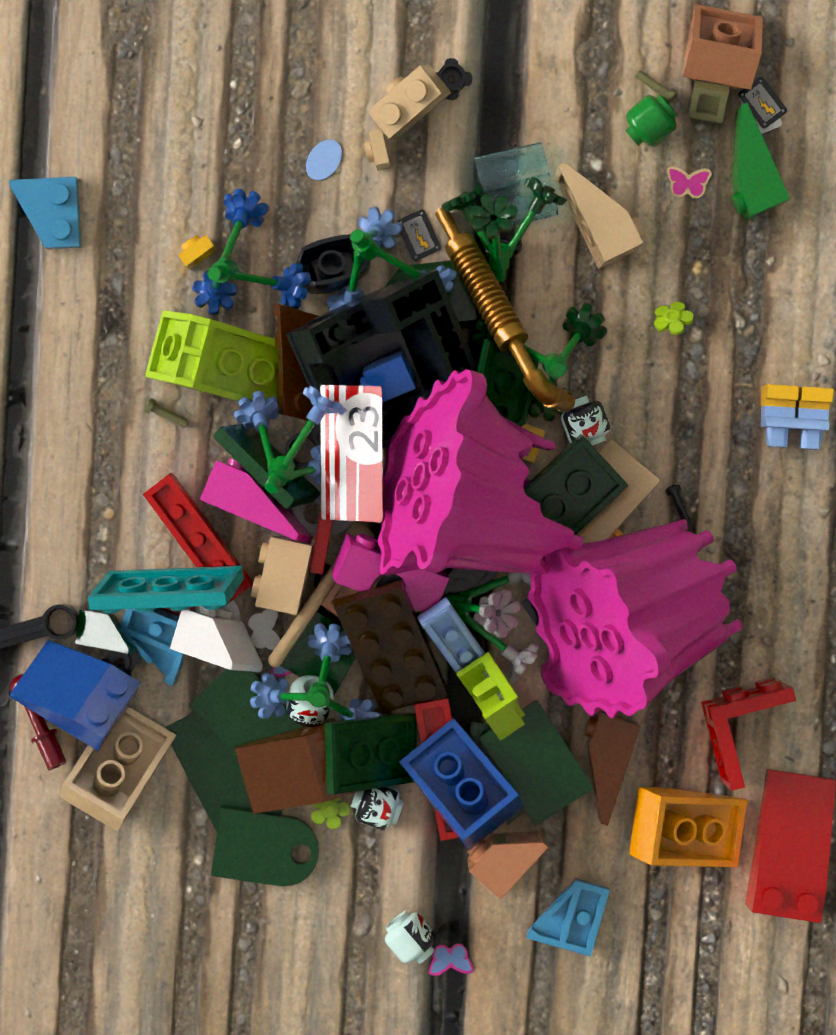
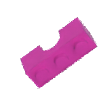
(360, 565)

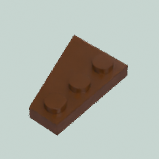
(290, 376)

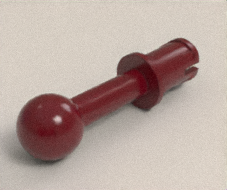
(45, 739)

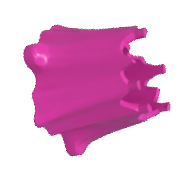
(459, 488)
(629, 616)

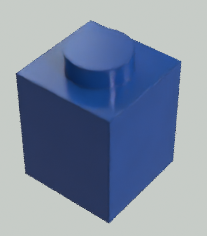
(390, 373)

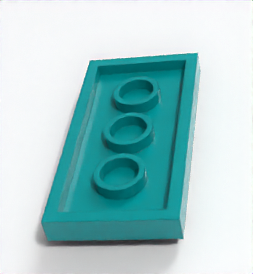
(166, 588)

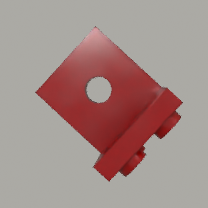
(734, 703)

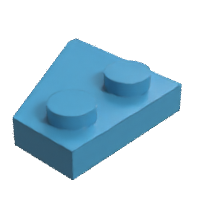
(51, 209)
(152, 636)
(572, 918)

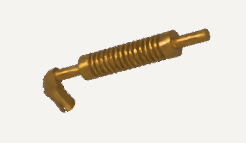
(498, 312)

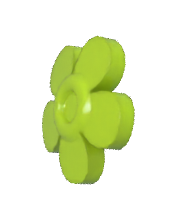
(672, 318)
(329, 811)

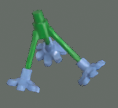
(369, 245)
(257, 415)
(329, 646)

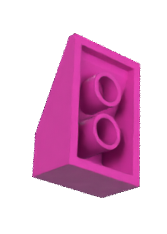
(241, 494)

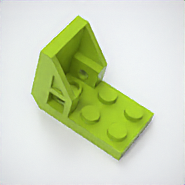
(213, 357)

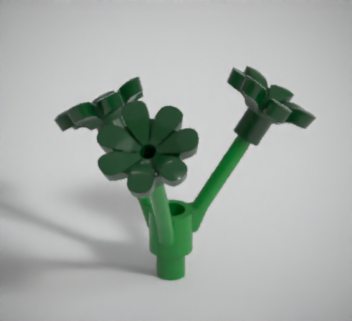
(496, 218)
(583, 328)

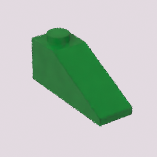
(755, 176)

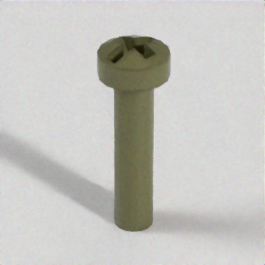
(668, 95)
(152, 407)

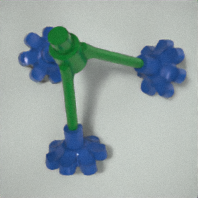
(215, 289)

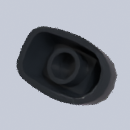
(330, 264)

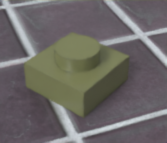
(708, 101)

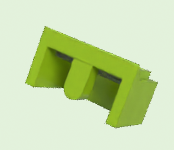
(493, 695)

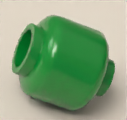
(651, 120)

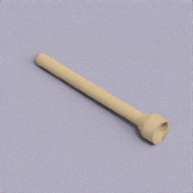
(310, 607)

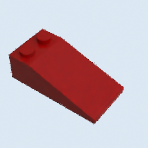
(792, 846)

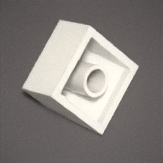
(215, 639)

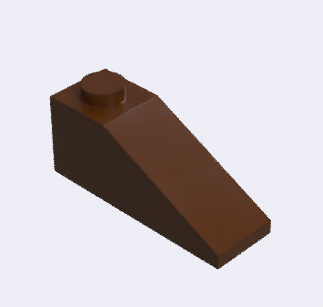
(609, 753)

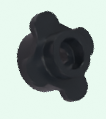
(461, 77)
(130, 660)

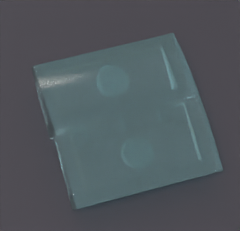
(506, 173)

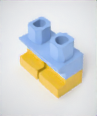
(795, 409)

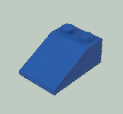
(76, 692)
(462, 784)

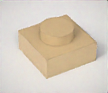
(376, 149)

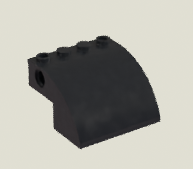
(401, 316)

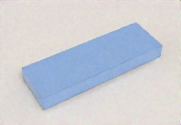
(450, 635)

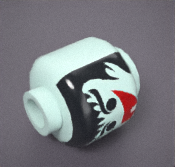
(586, 419)
(302, 711)
(378, 807)
(410, 937)

